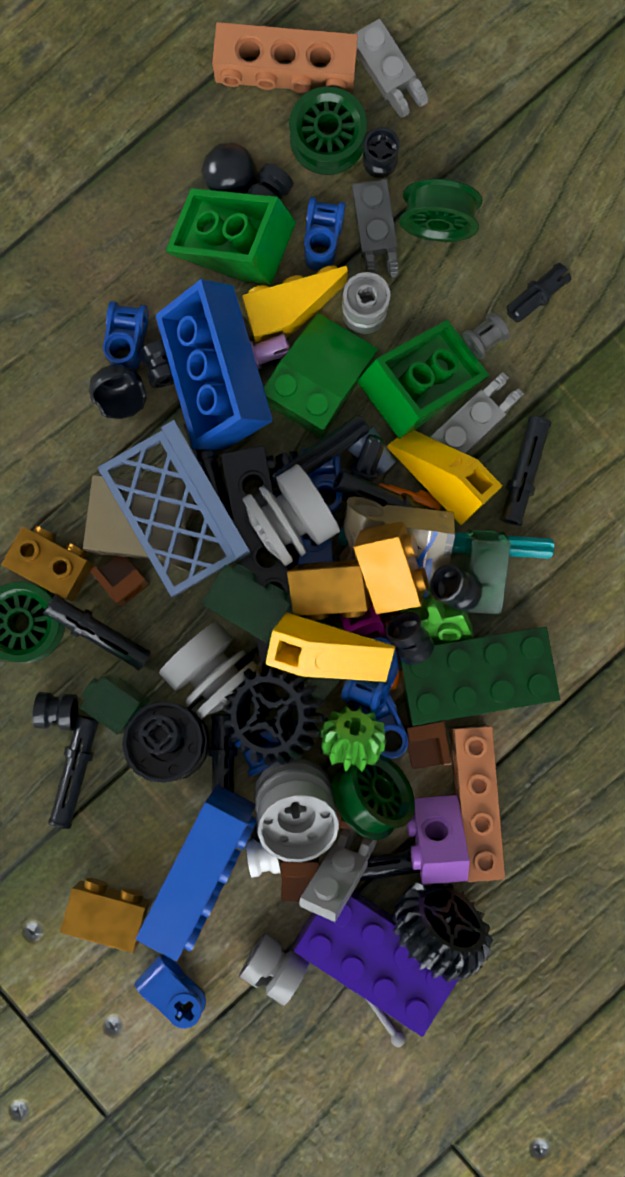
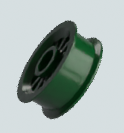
(308, 121)
(441, 210)
(52, 634)
(374, 799)

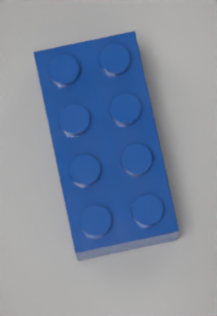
(213, 366)
(198, 873)

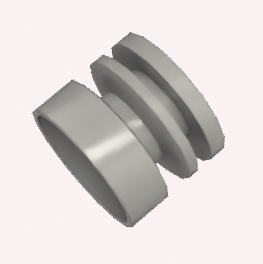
(291, 515)
(207, 669)
(295, 811)

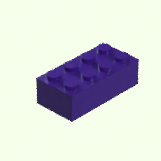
(367, 959)

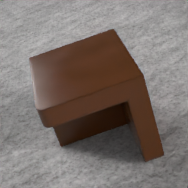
(120, 579)
(428, 745)
(296, 878)

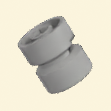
(365, 303)
(274, 969)

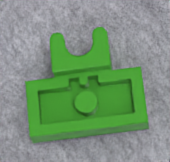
(442, 622)

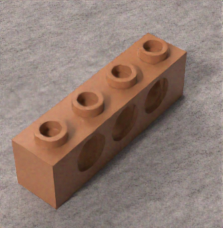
(272, 45)
(478, 799)

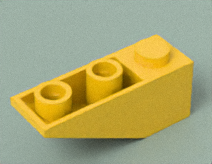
(291, 304)
(449, 475)
(326, 651)

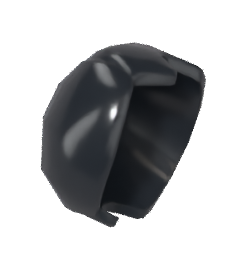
(229, 169)
(117, 391)

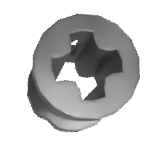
(486, 335)

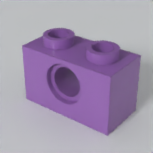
(444, 859)

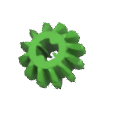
(353, 738)

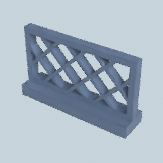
(203, 494)

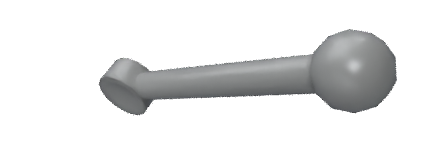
(397, 1038)

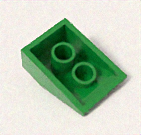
(233, 234)
(318, 375)
(422, 378)

